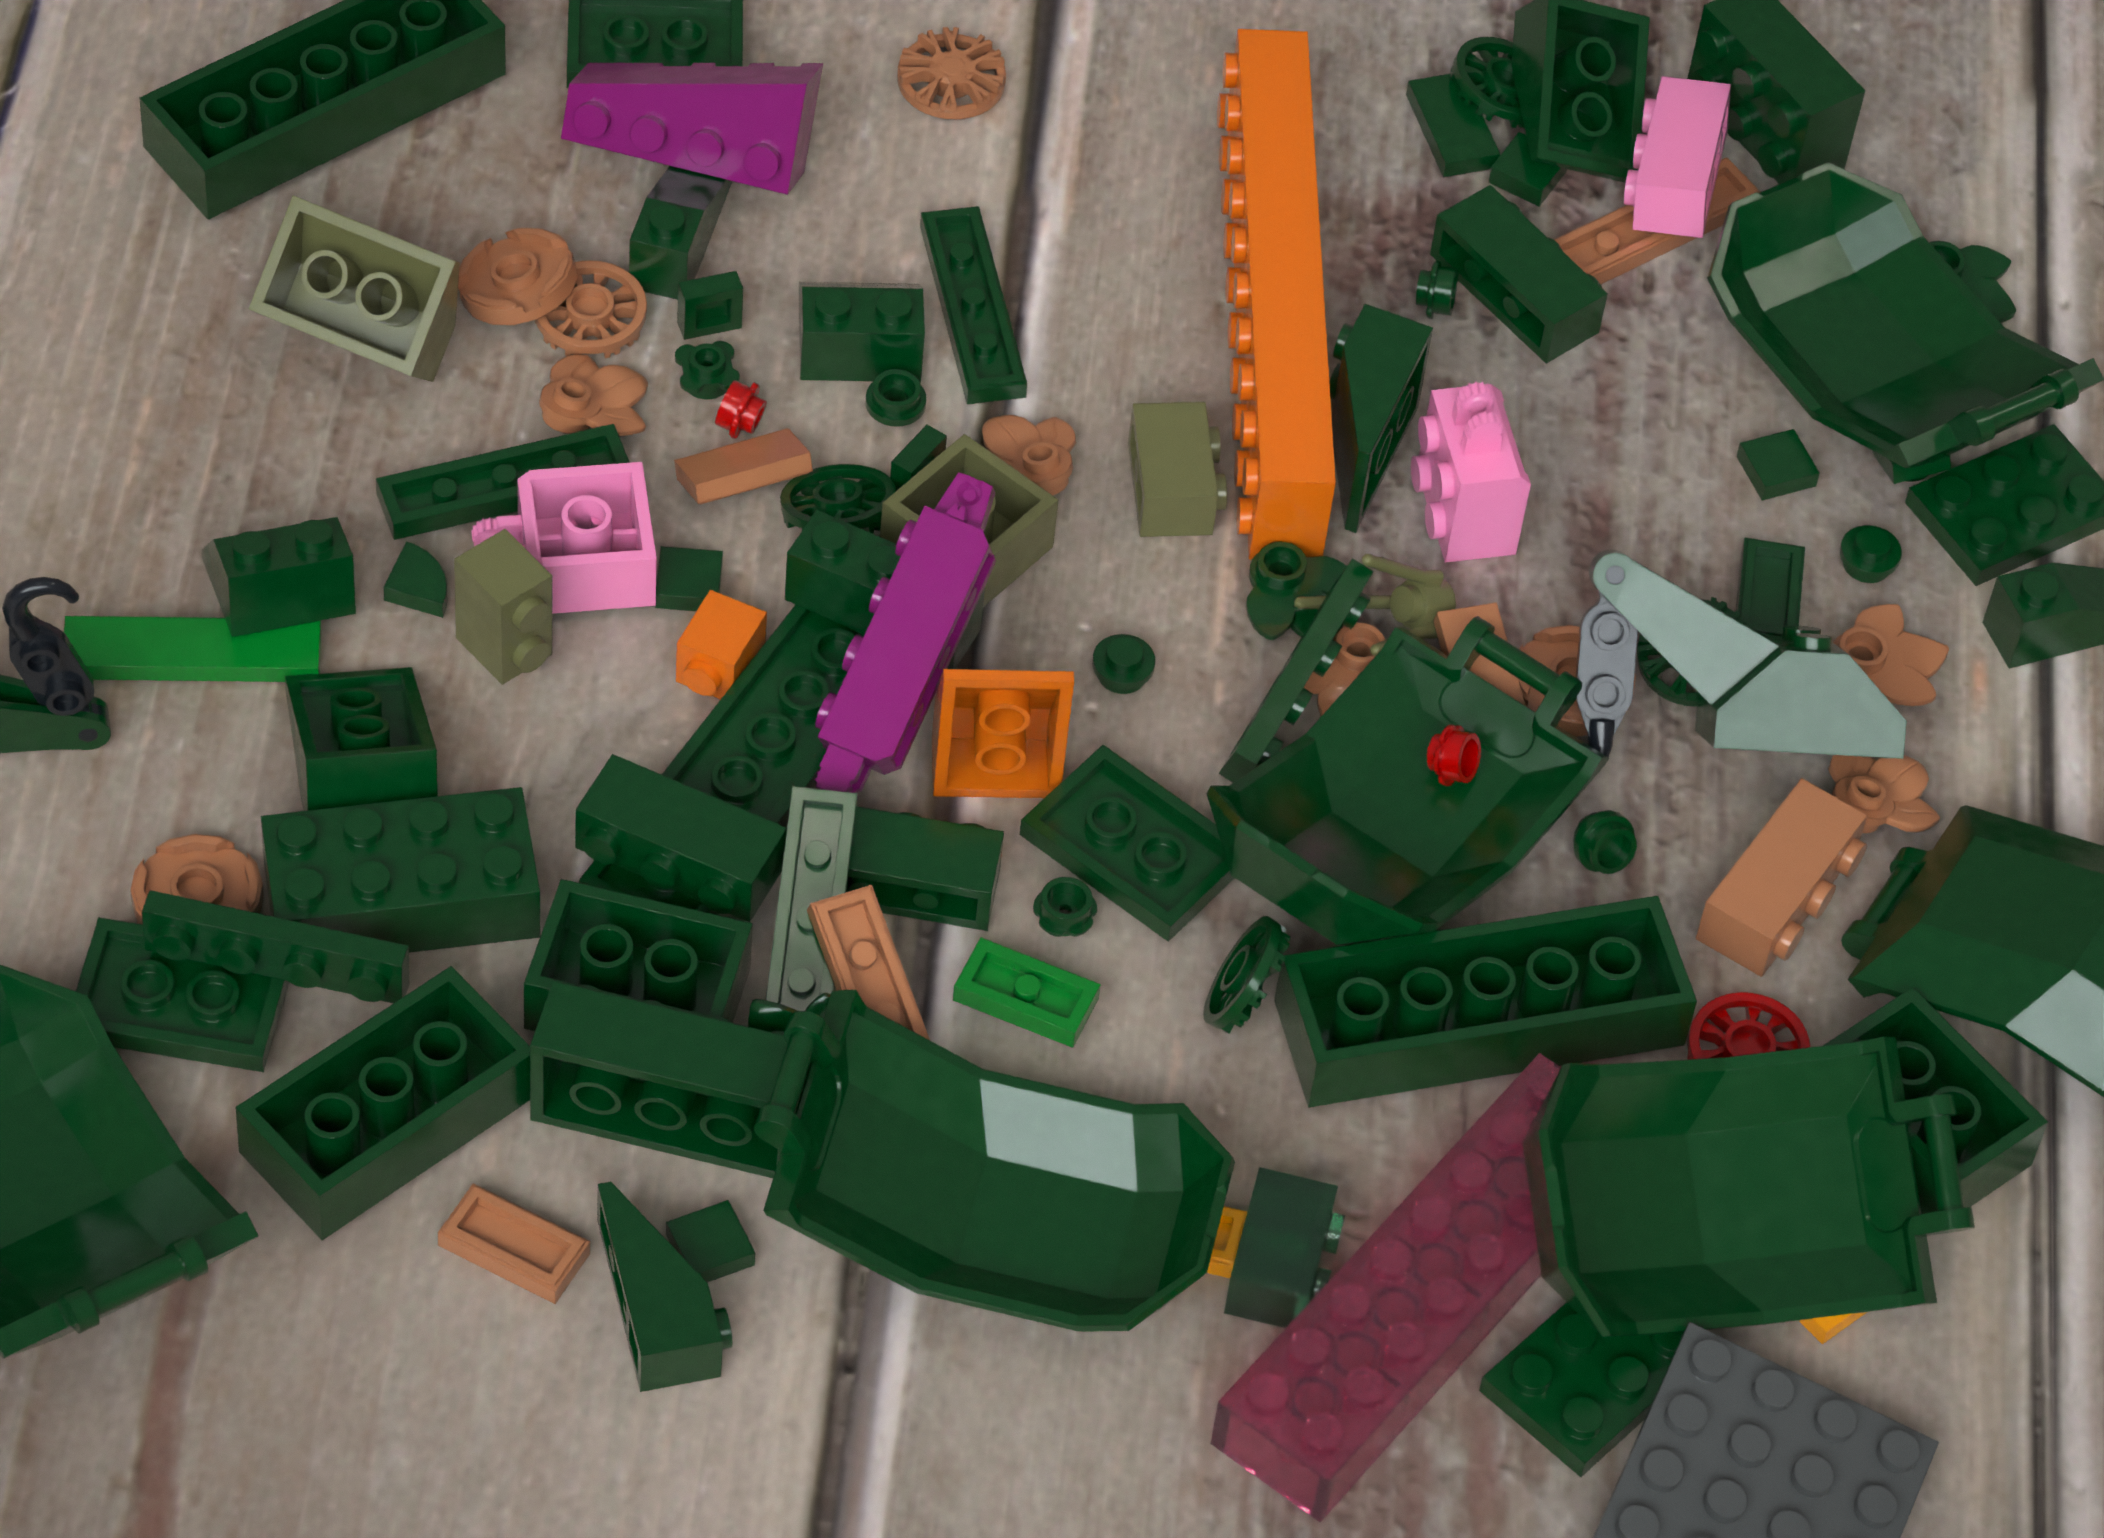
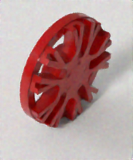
(1747, 1035)

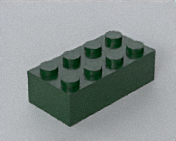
(408, 869)
(654, 1077)
(385, 1102)

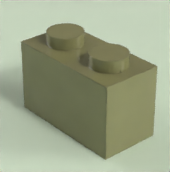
(1175, 469)
(503, 606)

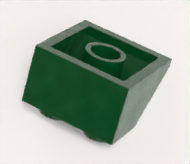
(860, 330)
(282, 576)

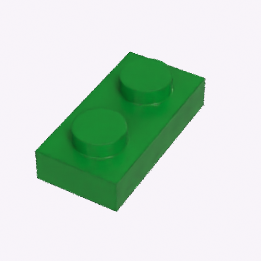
(1026, 992)

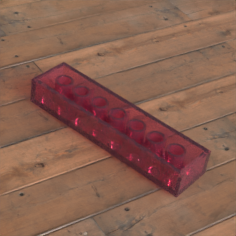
(1394, 1315)

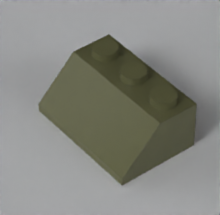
(360, 289)

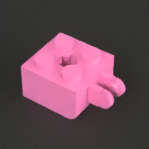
(1470, 474)
(587, 532)

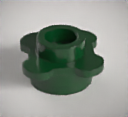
(706, 369)

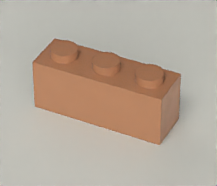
(1783, 878)

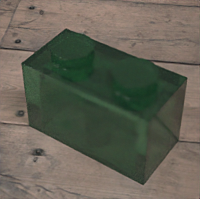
(1283, 1248)

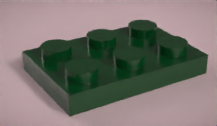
(654, 32)
(2011, 504)
(1131, 842)
(178, 1005)
(1579, 1388)

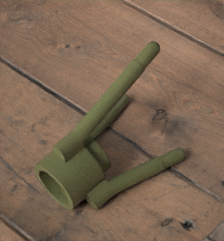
(1411, 603)

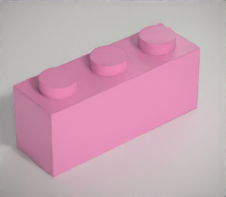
(1678, 156)

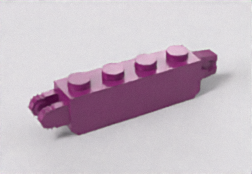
(909, 639)

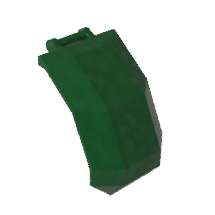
(1876, 323)
(1358, 827)
(1996, 932)
(89, 1176)
(987, 1178)
(1738, 1189)

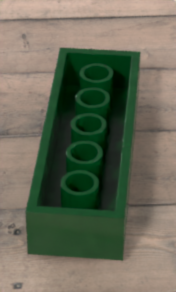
(316, 93)
(1483, 1000)

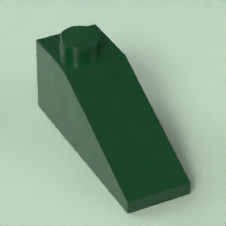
(675, 229)
(2046, 612)
(661, 1299)

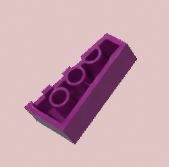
(700, 117)

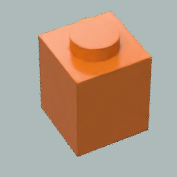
(719, 644)

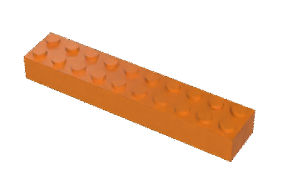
(1276, 293)

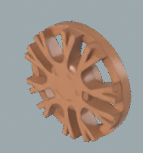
(951, 74)
(594, 309)

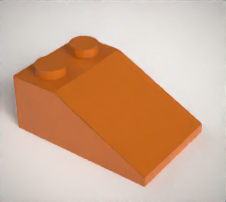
(1000, 732)

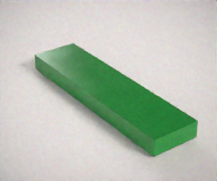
(191, 649)

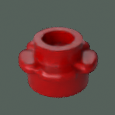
(741, 409)
(1454, 755)

